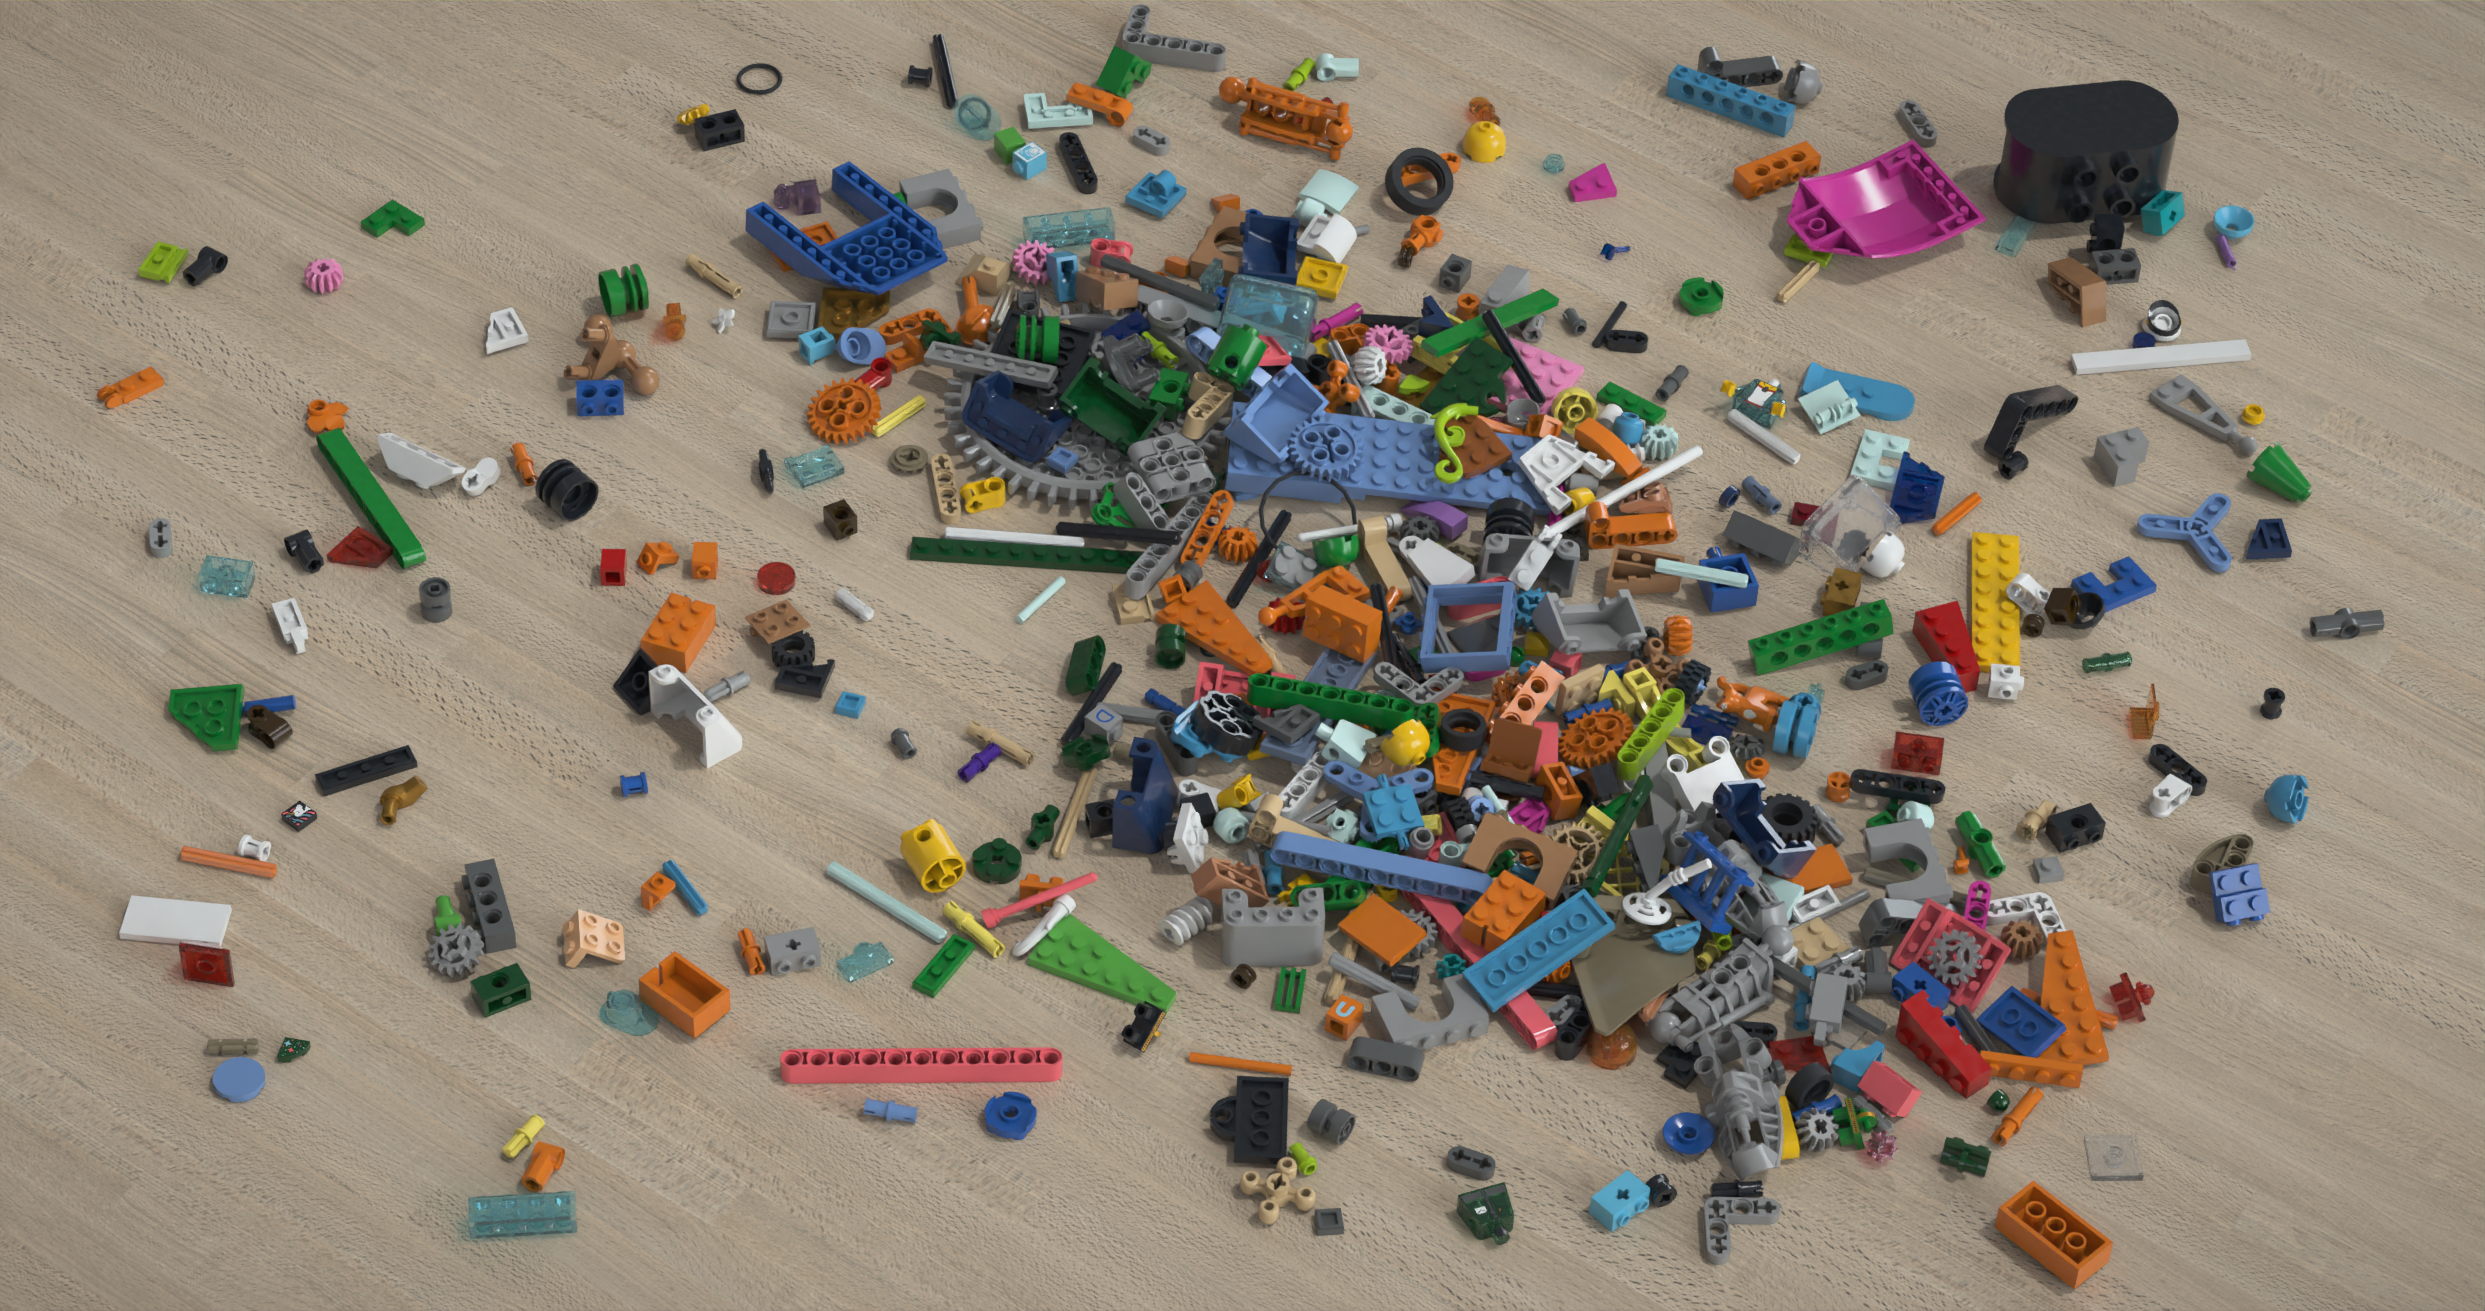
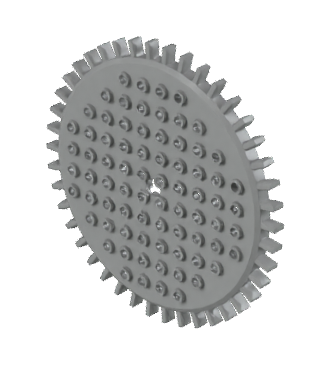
(1097, 457)

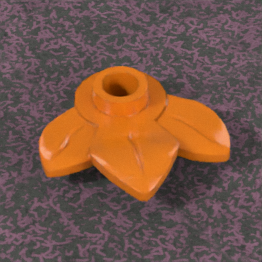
(325, 415)

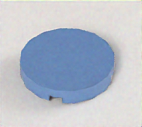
(239, 1079)

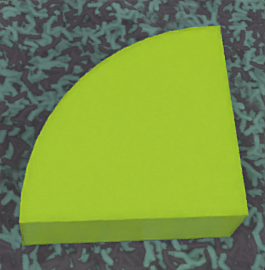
(1413, 384)

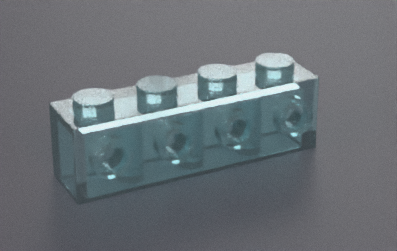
(1069, 227)
(522, 1214)

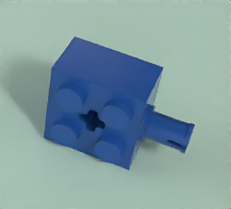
(1726, 597)

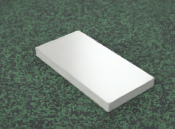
(174, 921)

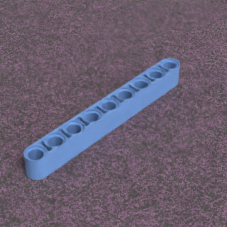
(1379, 867)

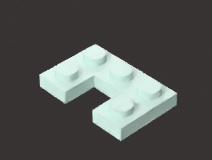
(1041, 116)
(1867, 461)

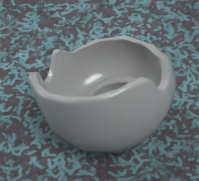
(1515, 411)

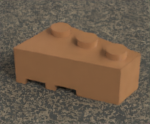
(2080, 288)

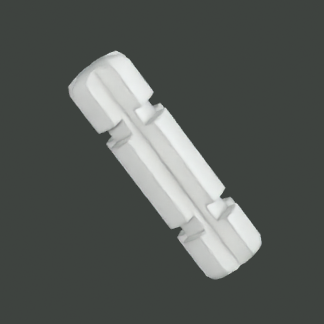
(854, 604)

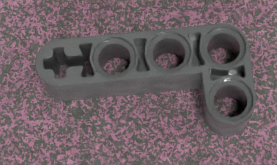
(1742, 72)
(1888, 917)

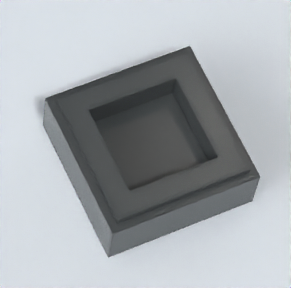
(1329, 1221)

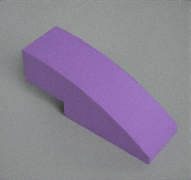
(1448, 519)

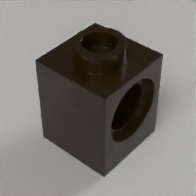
(840, 519)
(2062, 606)

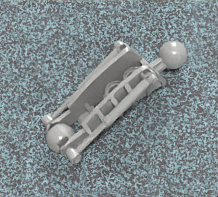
(1737, 983)

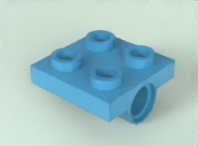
(1156, 194)

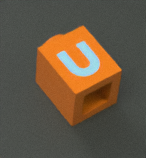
(1344, 1017)

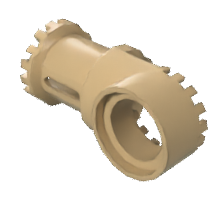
(2035, 819)

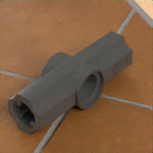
(2346, 623)

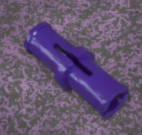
(979, 762)

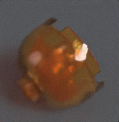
(1613, 1050)

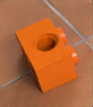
(1560, 790)

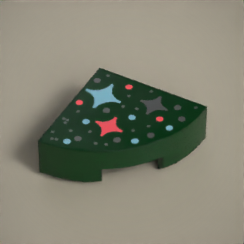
(292, 1048)

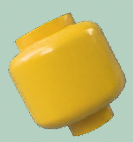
(1580, 498)

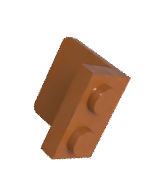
(1512, 750)

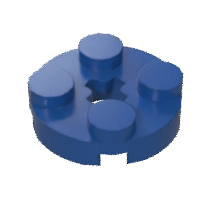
(1008, 1127)

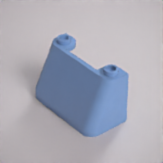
(1274, 413)

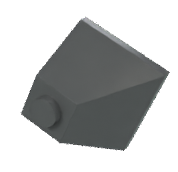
(1477, 635)

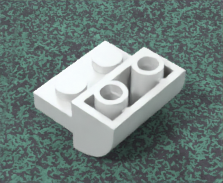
(1327, 238)

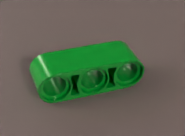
(1340, 894)

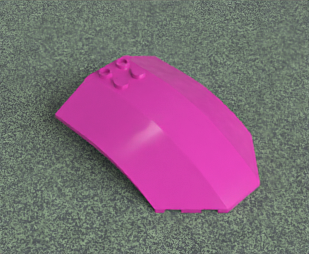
(1882, 207)

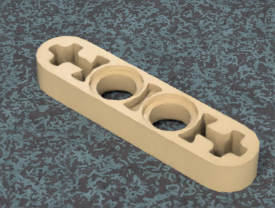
(945, 488)

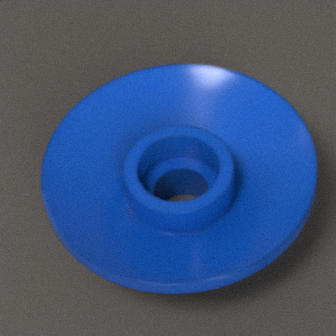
(1688, 1133)

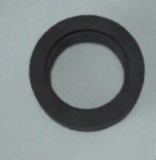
(1433, 163)

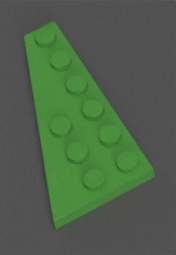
(1088, 959)

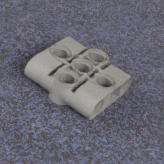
(1171, 467)

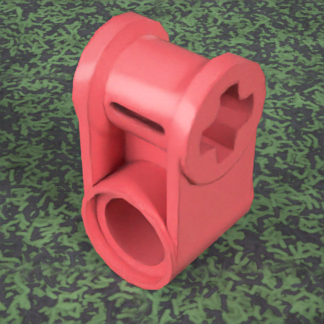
(1103, 246)

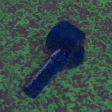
(1609, 250)

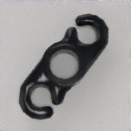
(766, 471)

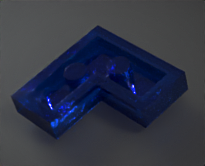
(1127, 327)

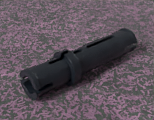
(1417, 676)
(1507, 786)

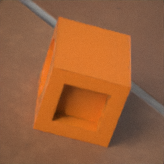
(1541, 425)
(705, 560)

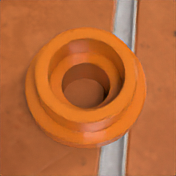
(1757, 768)

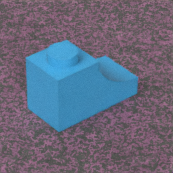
(1062, 272)
(1853, 1064)

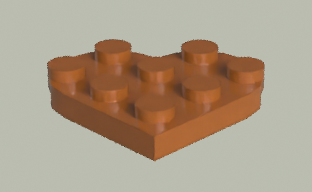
(1480, 449)

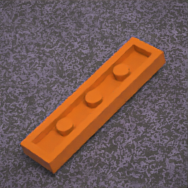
(2033, 1069)

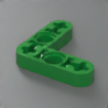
(1421, 713)

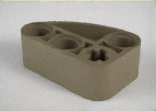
(2220, 855)

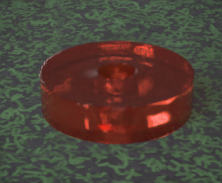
(776, 578)

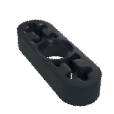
(2162, 754)

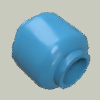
(1628, 428)

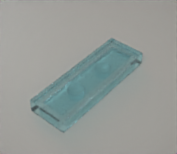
(2015, 236)

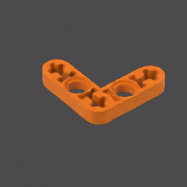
(893, 331)

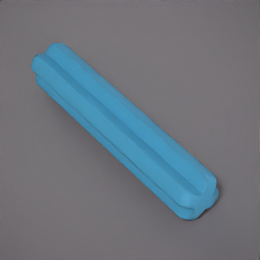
(685, 887)

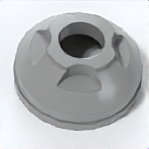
(1167, 314)

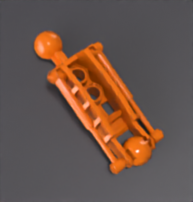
(1267, 116)

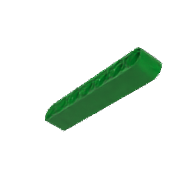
(1329, 701)

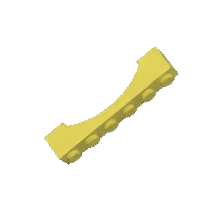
(1646, 694)

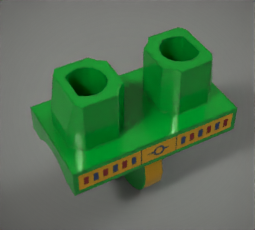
(1863, 1121)

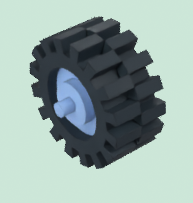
(1693, 681)

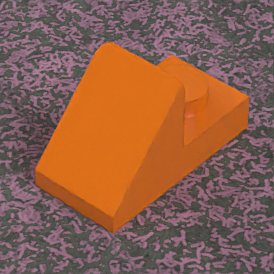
(906, 355)

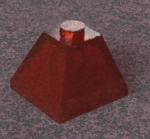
(206, 963)

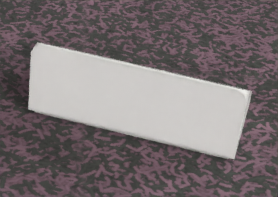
(1815, 904)

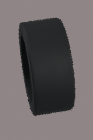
(1463, 741)
(1809, 1085)

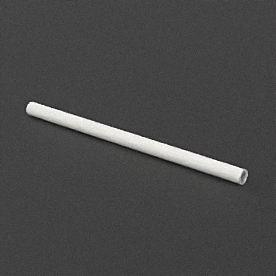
(1628, 489)

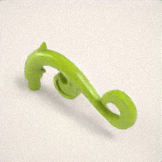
(1446, 442)

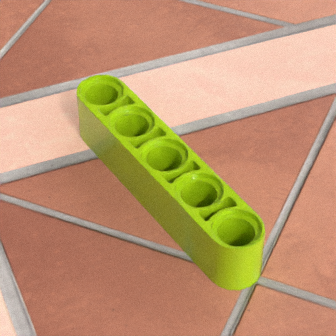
(1650, 734)

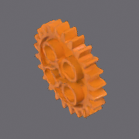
(844, 411)
(1595, 738)

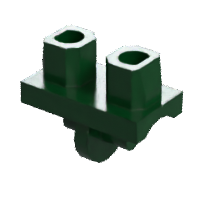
(937, 332)
(1965, 1156)

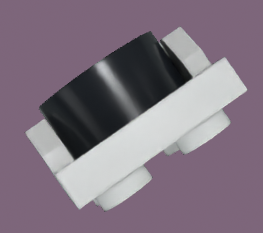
(1186, 838)

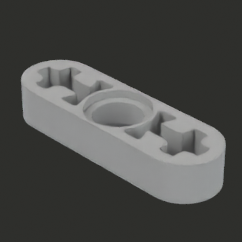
(1918, 131)

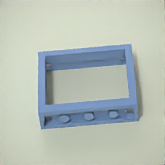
(1467, 595)

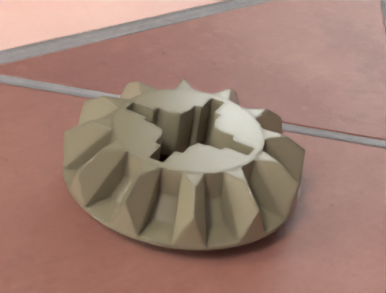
(904, 453)

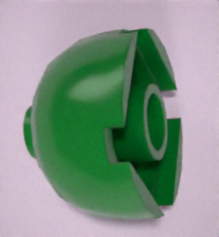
(1336, 550)

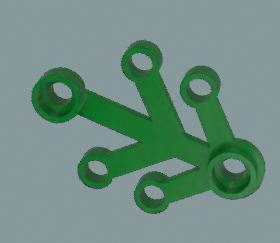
(1104, 514)

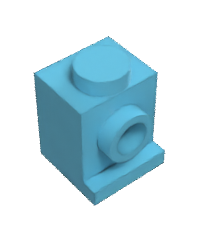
(816, 344)

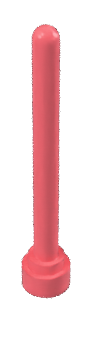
(994, 916)

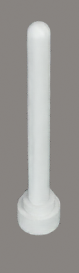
(1393, 523)

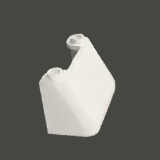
(678, 697)

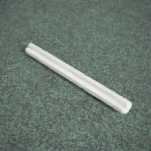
(1013, 537)

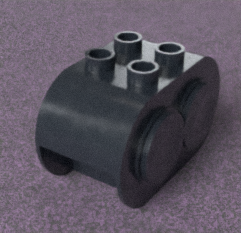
(2085, 151)

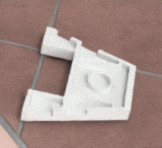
(1553, 462)

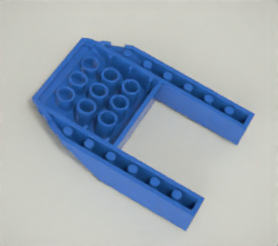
(866, 260)

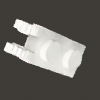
(1533, 559)

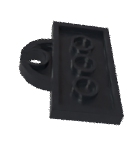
(1255, 1119)

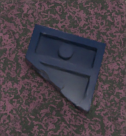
(2269, 541)

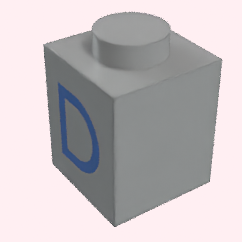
(1104, 722)

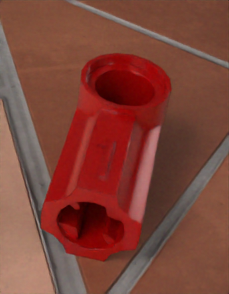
(879, 374)

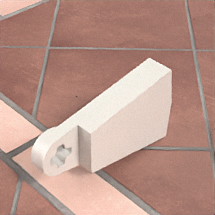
(1435, 563)

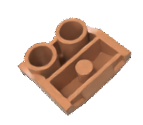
(1650, 499)

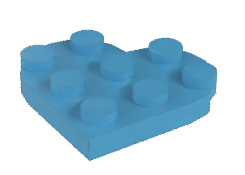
(1184, 734)

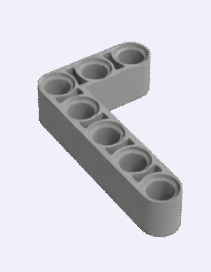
(1169, 49)

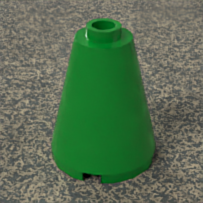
(2280, 474)

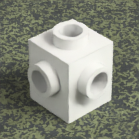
(2004, 681)

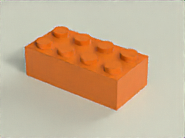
(2053, 1234)

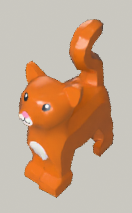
(1756, 706)

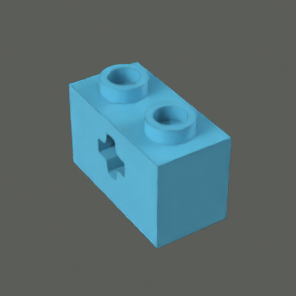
(1619, 1201)

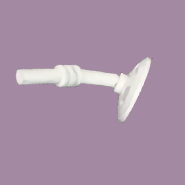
(1650, 903)

